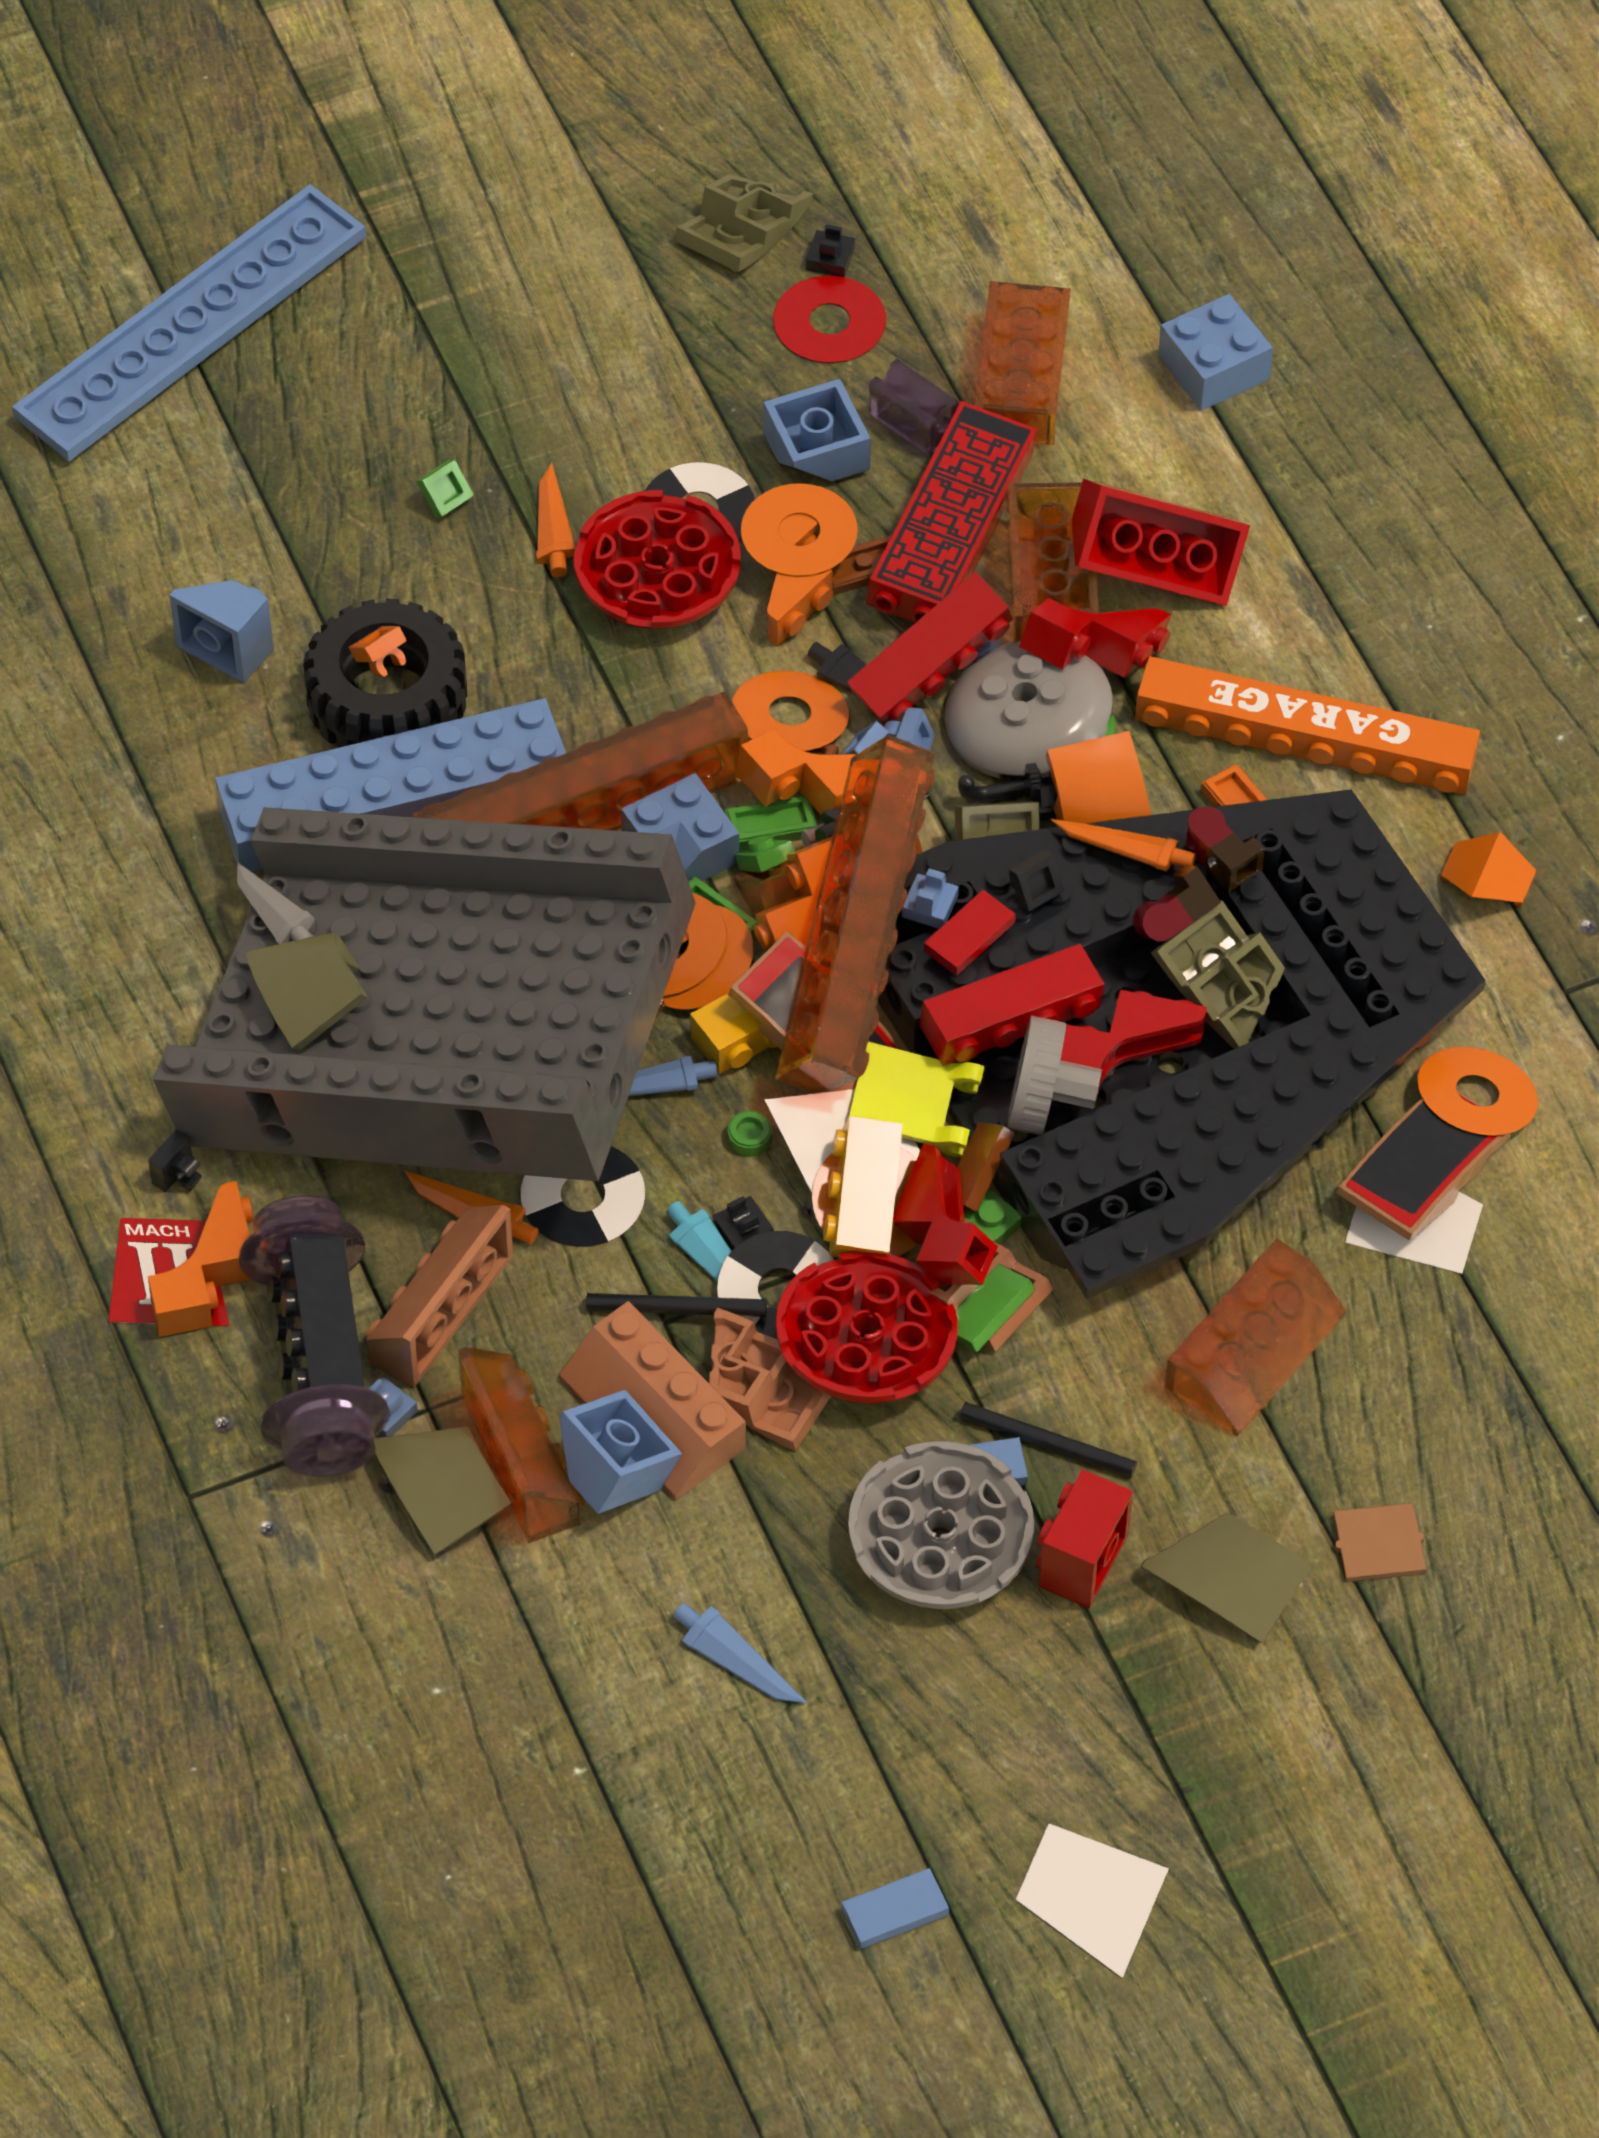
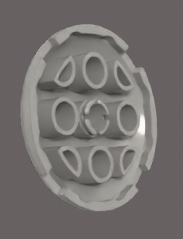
(1018, 706)
(948, 1489)

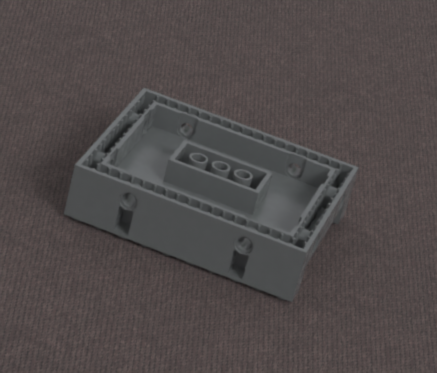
(499, 985)

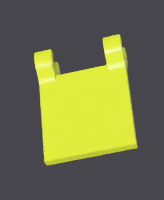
(915, 1093)

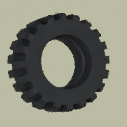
(357, 716)

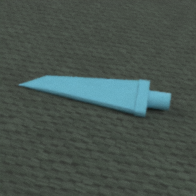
(699, 1238)

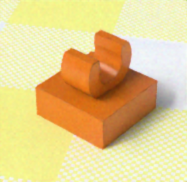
(377, 646)

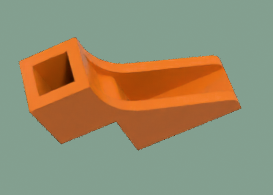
(797, 597)
(778, 770)
(797, 914)
(187, 1293)

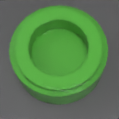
(749, 1133)

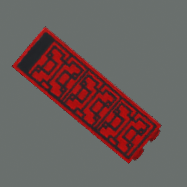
(951, 512)

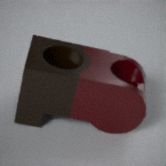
(1221, 849)
(1177, 908)

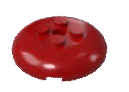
(657, 559)
(871, 1294)

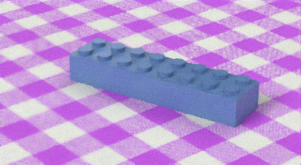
(391, 772)

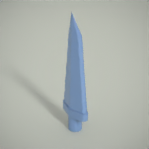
(672, 1076)
(722, 1644)

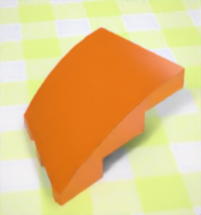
(1098, 780)

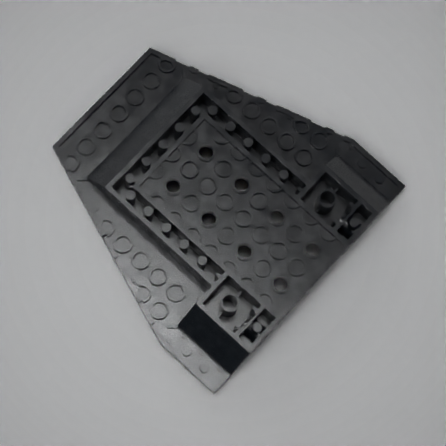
(1189, 1148)

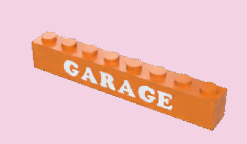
(1307, 725)

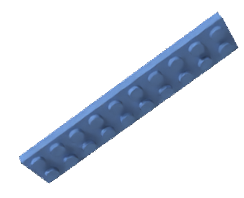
(188, 322)

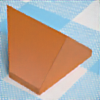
(1489, 869)

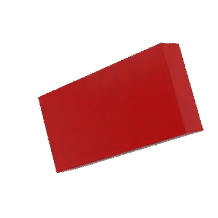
(969, 932)

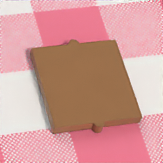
(1379, 1542)

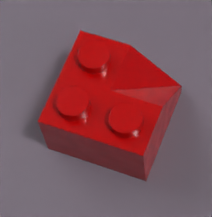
(1084, 1537)

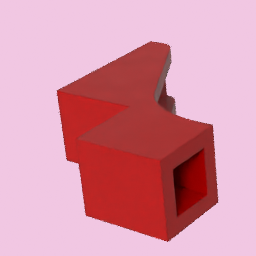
(1111, 639)
(1139, 1029)
(934, 1216)

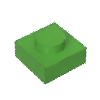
(444, 488)
(763, 854)
(995, 1218)

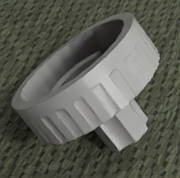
(1046, 1078)

